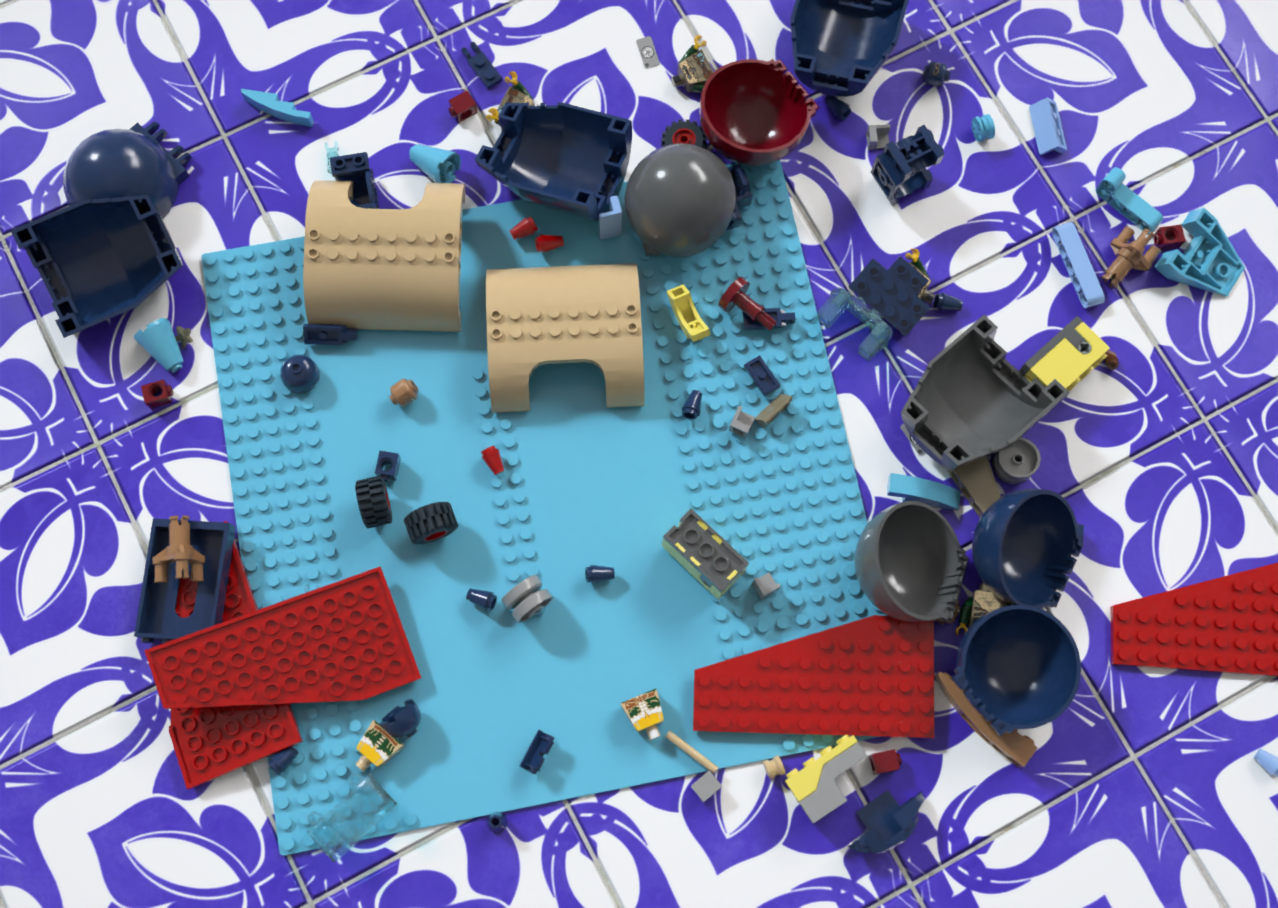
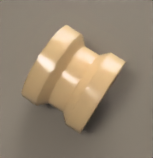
(774, 767)

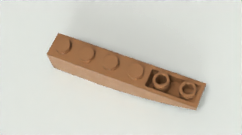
(1012, 746)

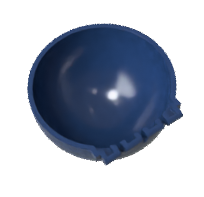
(1027, 547)
(1018, 667)

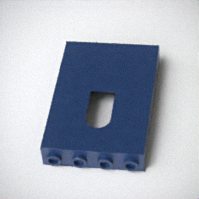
(158, 601)

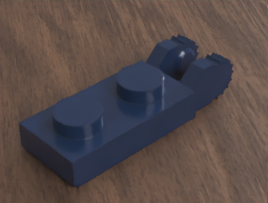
(482, 66)

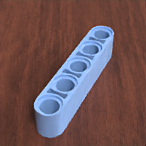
(1078, 265)

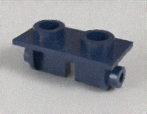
(534, 756)

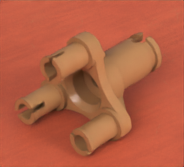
(1130, 255)
(179, 552)

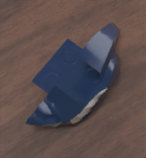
(887, 823)

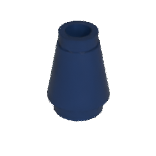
(838, 107)
(945, 302)
(692, 406)
(599, 574)
(481, 598)
(282, 760)
(502, 825)

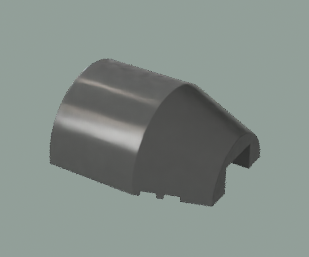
(974, 400)

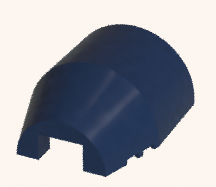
(843, 42)
(560, 156)
(100, 257)

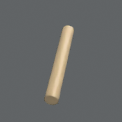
(691, 751)

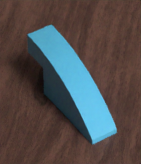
(924, 491)

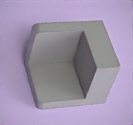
(877, 136)
(741, 423)
(765, 585)
(706, 786)

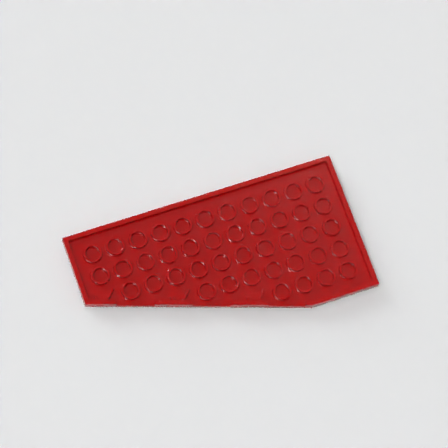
(1203, 626)
(305, 649)
(838, 681)
(224, 739)

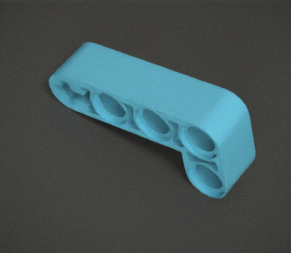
(1128, 202)

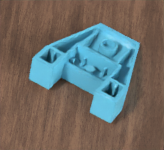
(1208, 259)

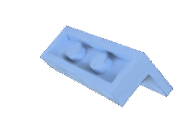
(1047, 126)
(611, 222)

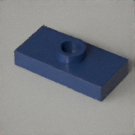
(762, 376)

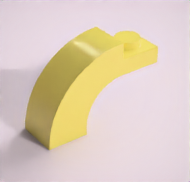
(687, 314)

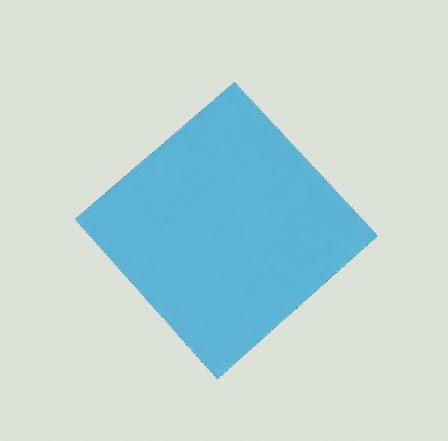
(573, 494)

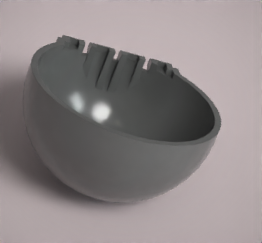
(679, 200)
(911, 563)

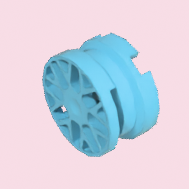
(983, 127)

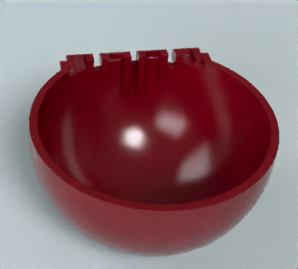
(755, 111)

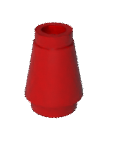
(524, 228)
(548, 242)
(493, 459)

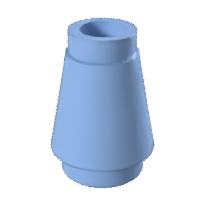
(1267, 761)

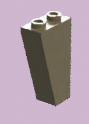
(976, 484)

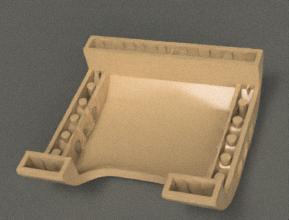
(383, 263)
(564, 318)

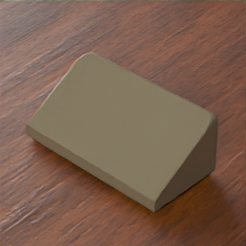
(776, 407)

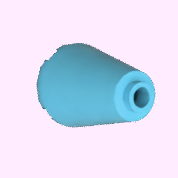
(436, 162)
(161, 344)

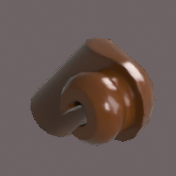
(1111, 360)

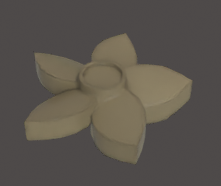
(183, 336)

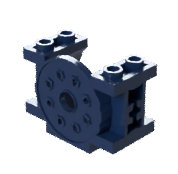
(903, 164)
(357, 169)

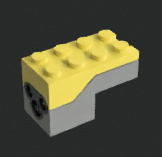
(815, 783)

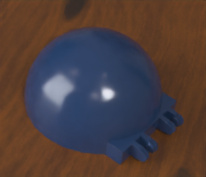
(125, 164)

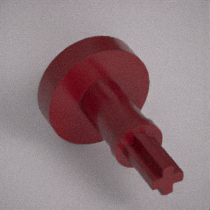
(736, 296)

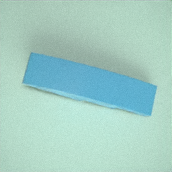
(273, 106)

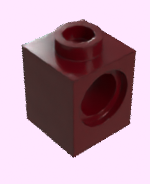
(462, 106)
(1175, 234)
(149, 391)
(885, 761)

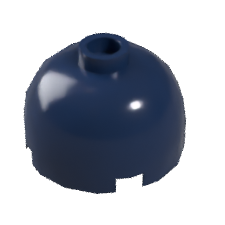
(299, 374)
(402, 720)

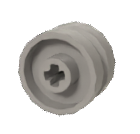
(1016, 462)
(527, 599)

